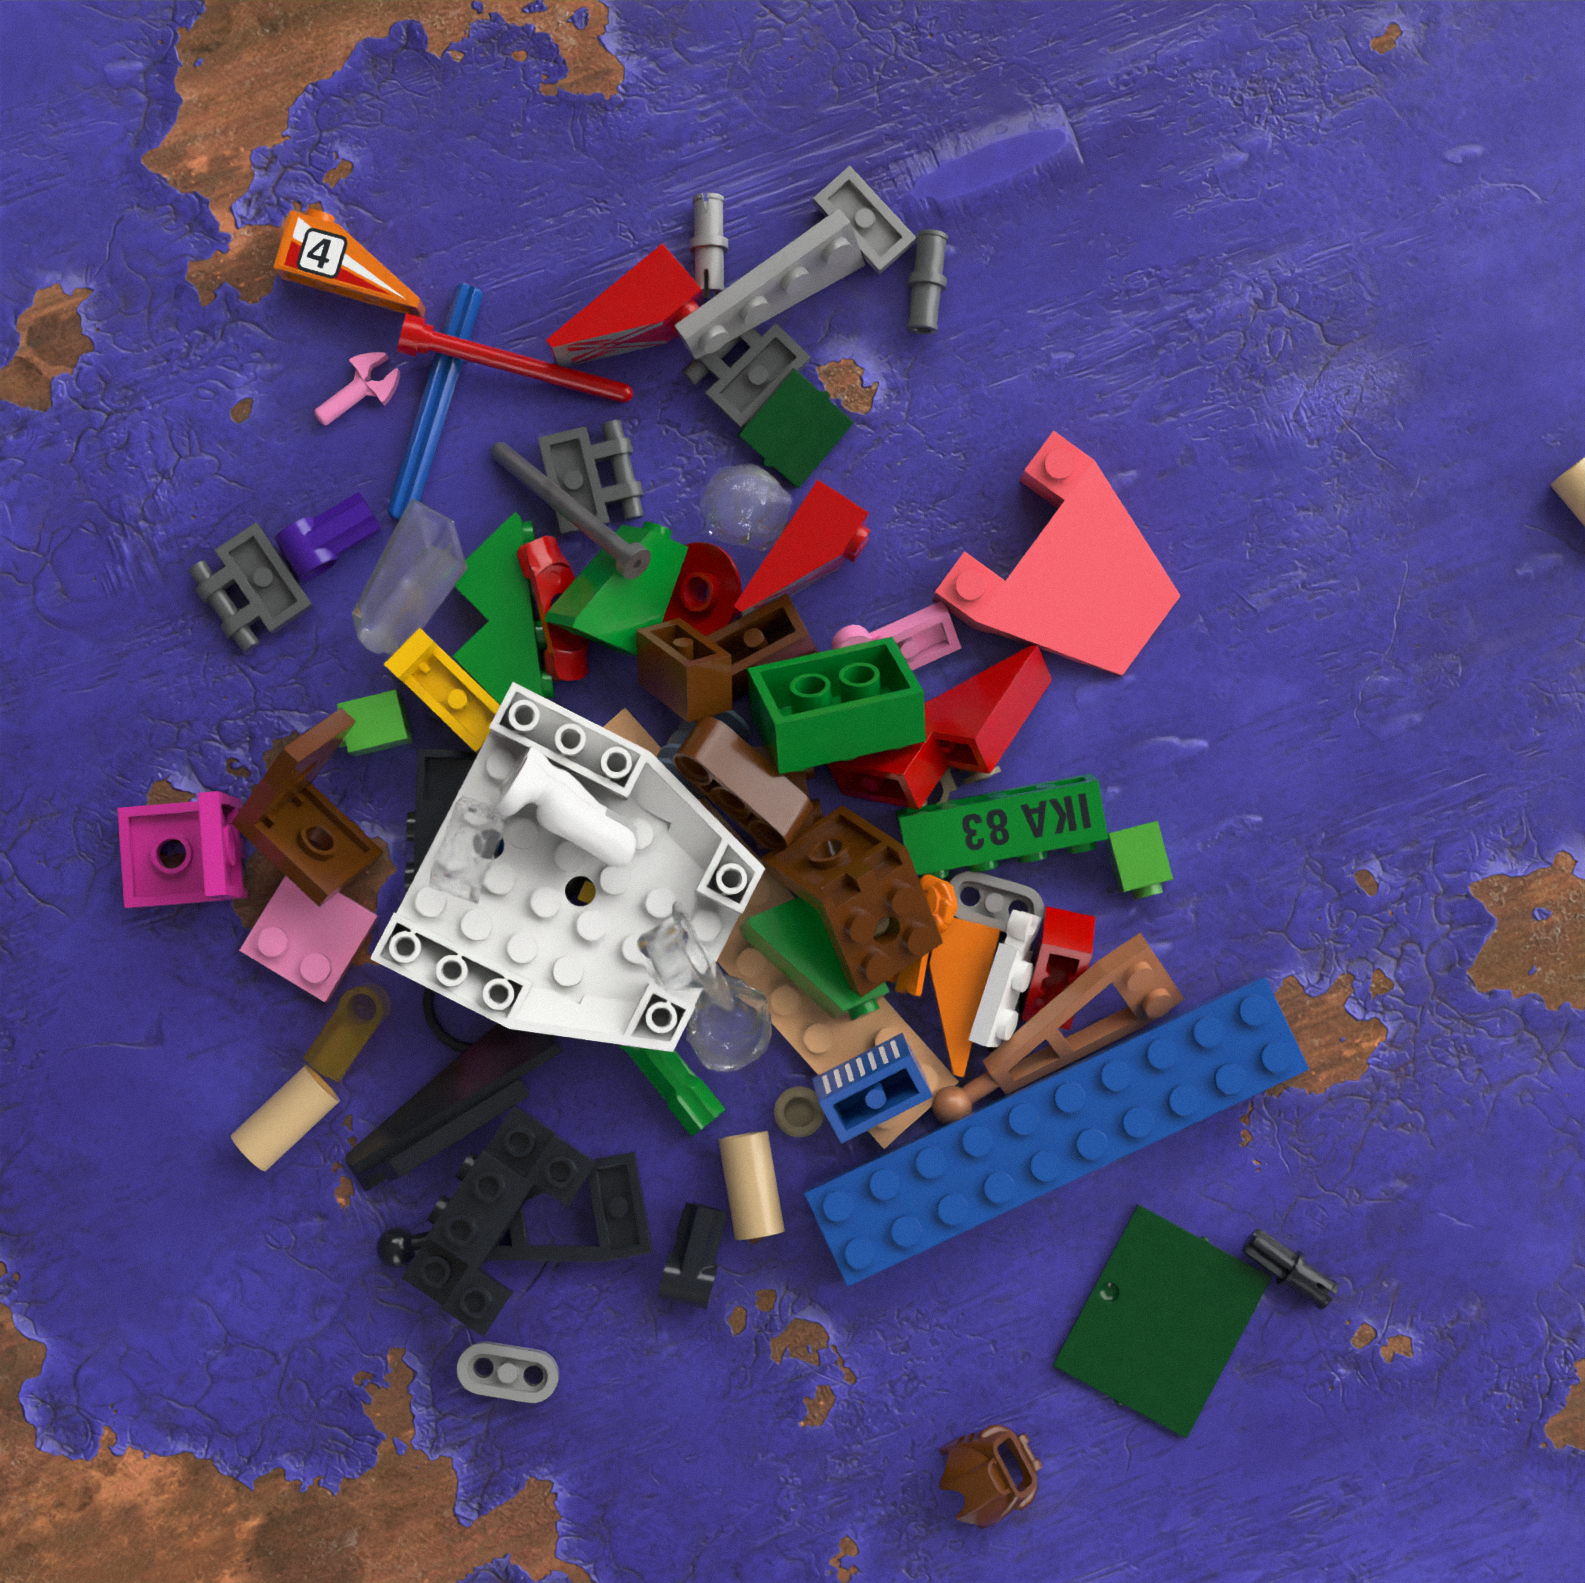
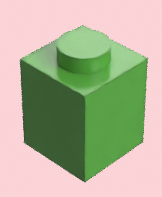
(378, 725)
(1139, 860)

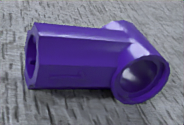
(317, 542)

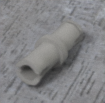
(708, 243)

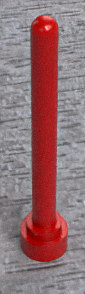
(419, 338)

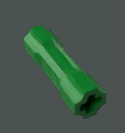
(683, 1091)

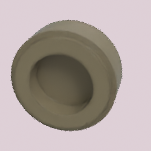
(798, 1111)

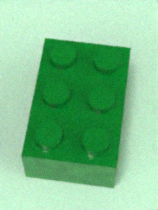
(836, 705)

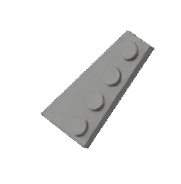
(786, 278)

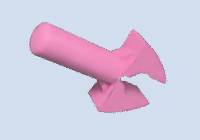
(360, 387)

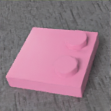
(309, 941)

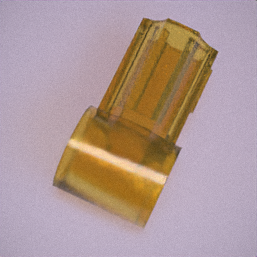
(346, 1033)

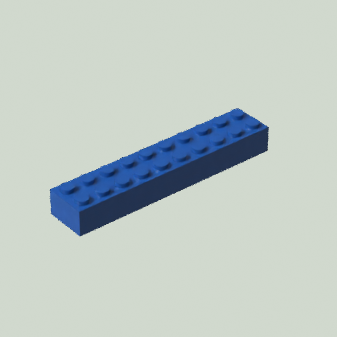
(1055, 1130)

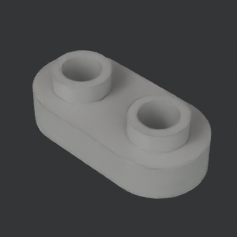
(994, 899)
(508, 1372)

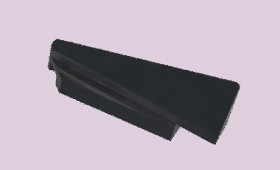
(453, 1104)

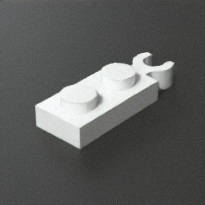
(1007, 978)

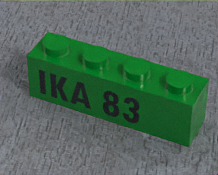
(1004, 825)

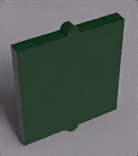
(795, 428)

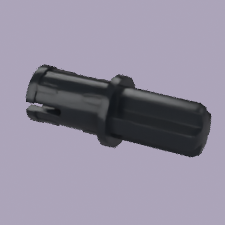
(1290, 1268)

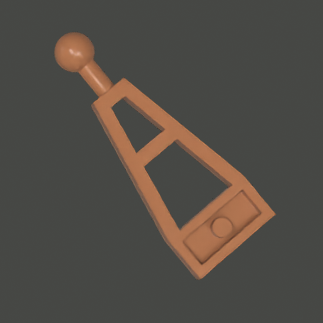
(1139, 981)

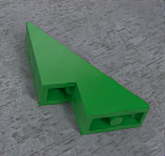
(512, 639)

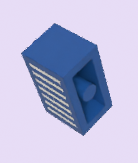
(871, 1088)

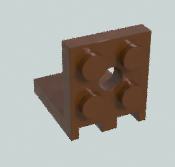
(291, 811)
(854, 881)

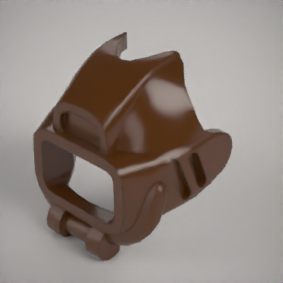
(983, 1479)

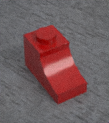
(1059, 958)

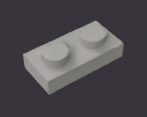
(877, 229)

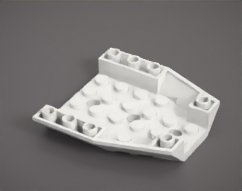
(528, 950)

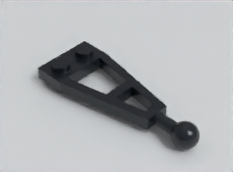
(617, 1211)

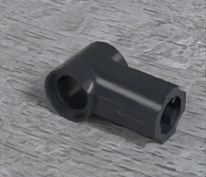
(691, 1266)

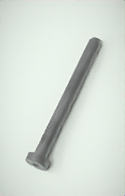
(631, 558)

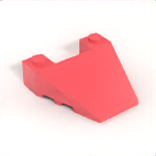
(1085, 581)

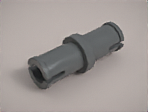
(927, 282)

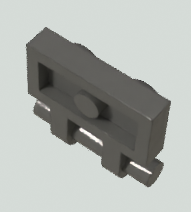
(753, 377)
(572, 467)
(263, 579)

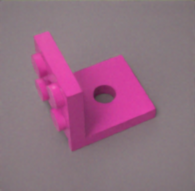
(211, 844)

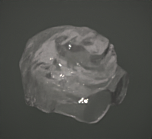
(745, 507)
(731, 1038)

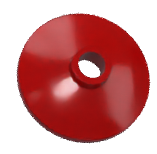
(704, 568)

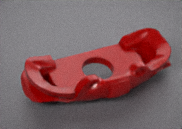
(550, 576)

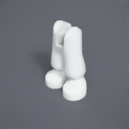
(567, 809)

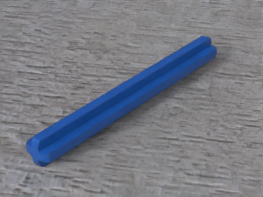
(434, 403)

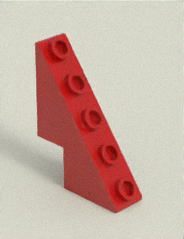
(963, 730)

